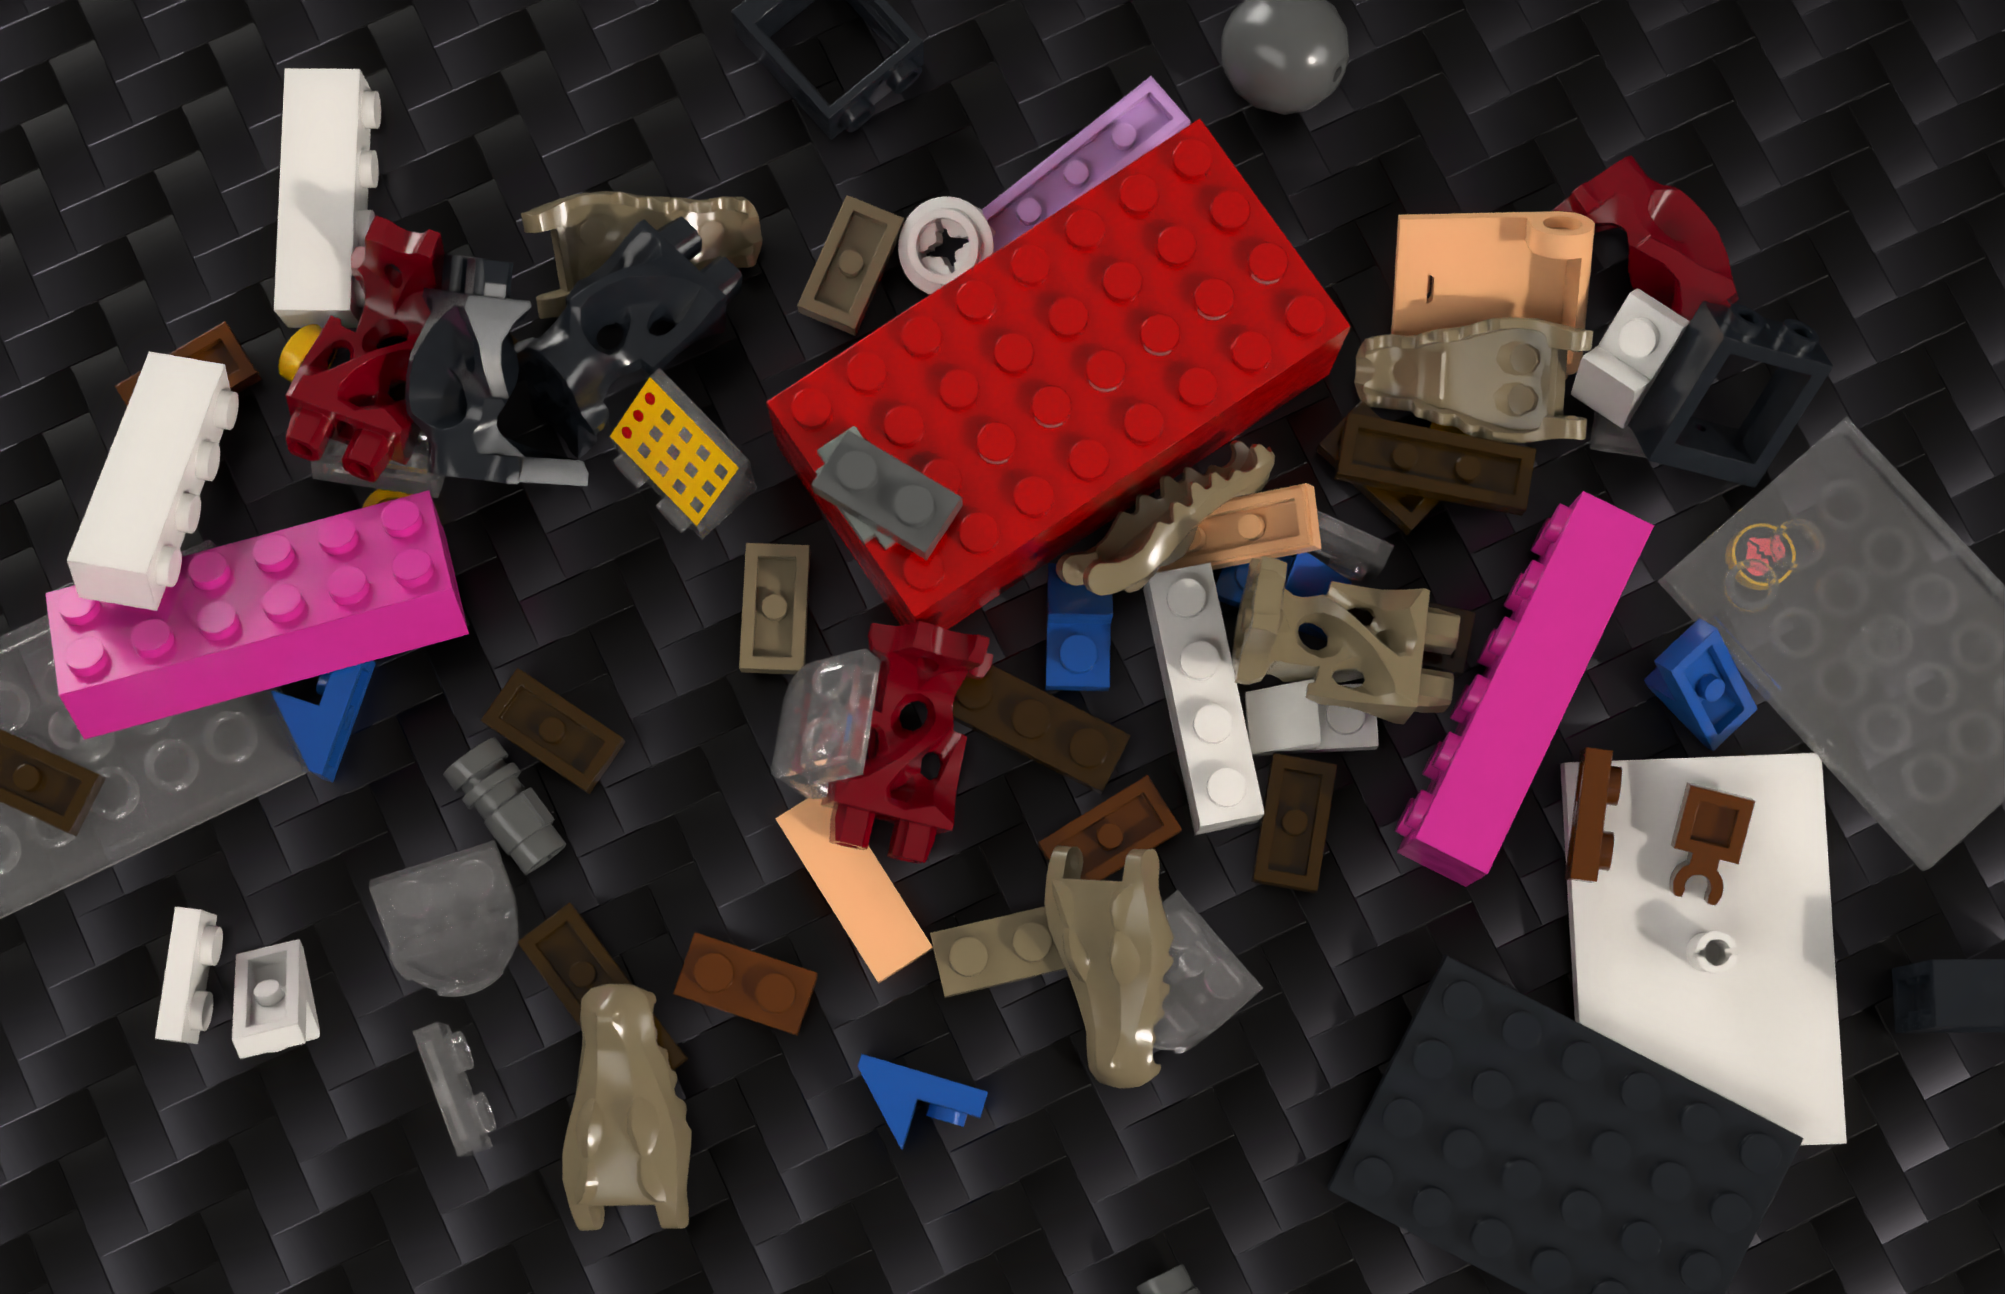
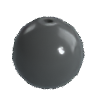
(1285, 53)

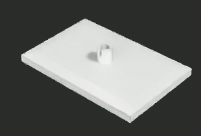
(1727, 989)

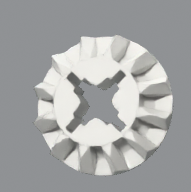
(924, 232)

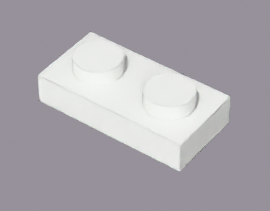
(184, 1002)

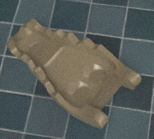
(593, 225)
(1485, 378)
(1165, 525)
(1116, 959)
(626, 1122)

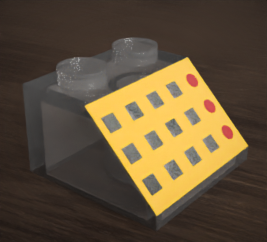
(681, 457)

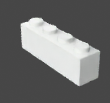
(324, 194)
(153, 482)
(1203, 699)

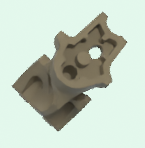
(1383, 654)

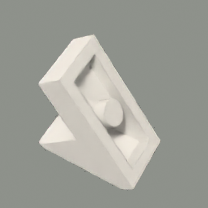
(1628, 358)
(1288, 723)
(273, 1000)

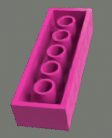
(260, 616)
(1525, 688)

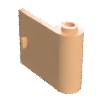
(1492, 269)

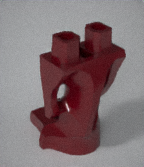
(1670, 239)
(354, 398)
(920, 666)

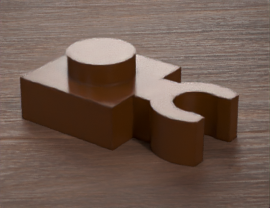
(1710, 829)

